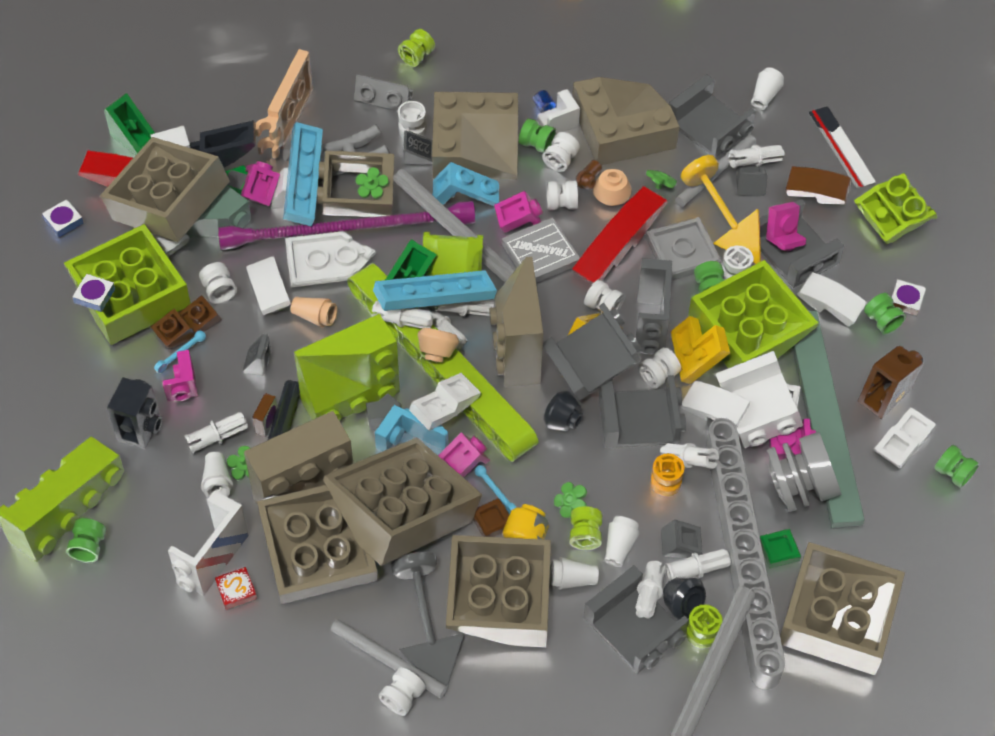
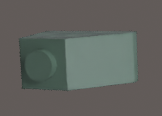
(226, 210)

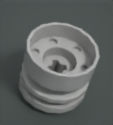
(803, 472)

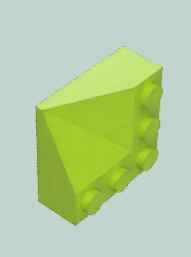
(143, 281)
(755, 312)
(348, 369)

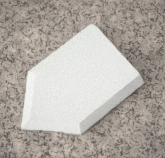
(324, 258)

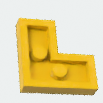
(697, 351)

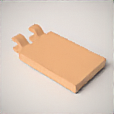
(286, 105)

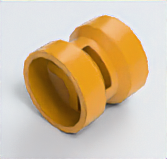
(667, 474)

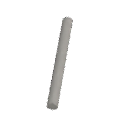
(691, 192)
(386, 656)

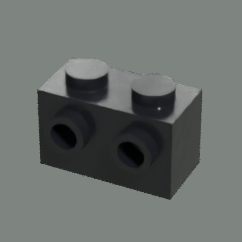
(134, 412)

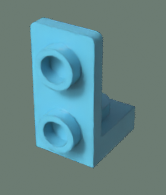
(460, 179)
(401, 421)

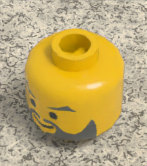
(526, 523)

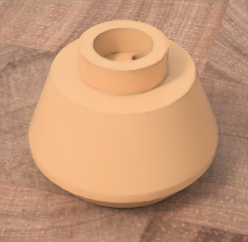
(612, 188)
(437, 343)

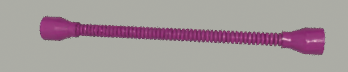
(233, 237)

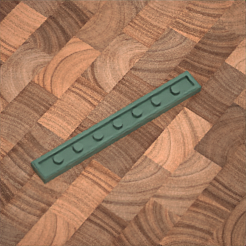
(825, 418)

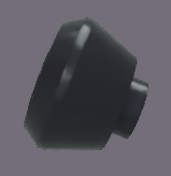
(563, 412)
(683, 595)

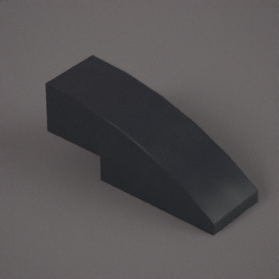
(228, 142)

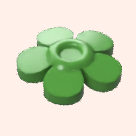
(661, 178)
(372, 184)
(238, 464)
(570, 499)

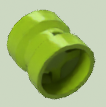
(418, 46)
(585, 529)
(702, 634)

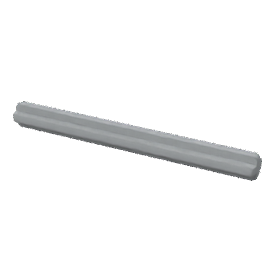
(450, 221)
(714, 662)

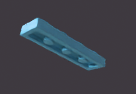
(303, 174)
(434, 290)

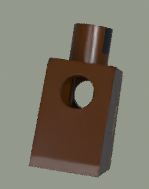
(896, 367)

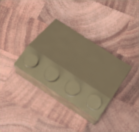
(402, 500)

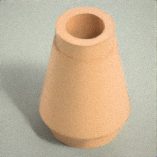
(315, 310)

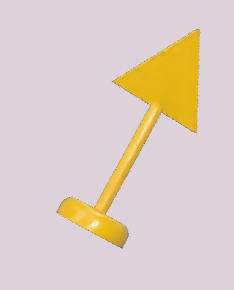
(742, 234)

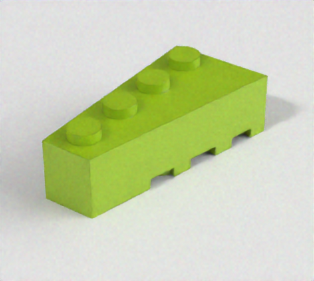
(60, 498)

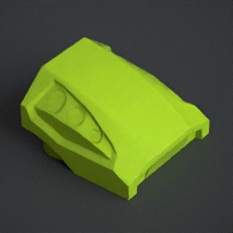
(894, 208)
(454, 253)

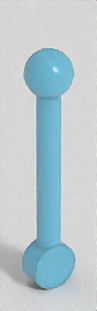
(161, 365)
(481, 471)

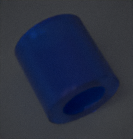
(544, 101)

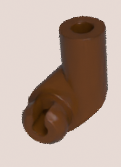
(586, 177)

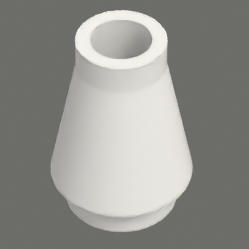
(767, 86)
(216, 475)
(620, 539)
(571, 574)

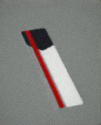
(842, 147)

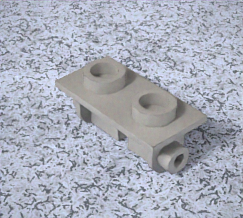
(381, 92)

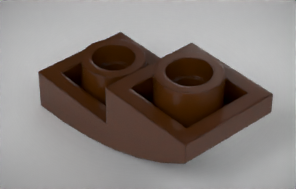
(823, 184)
(181, 327)

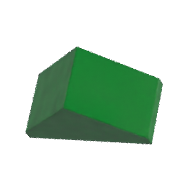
(128, 124)
(413, 262)

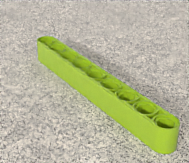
(490, 411)

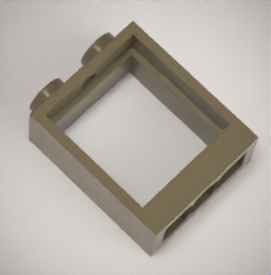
(355, 162)

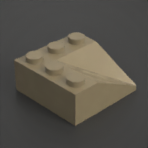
(624, 119)
(476, 133)
(165, 188)
(518, 328)
(298, 458)
(312, 545)
(499, 589)
(842, 608)

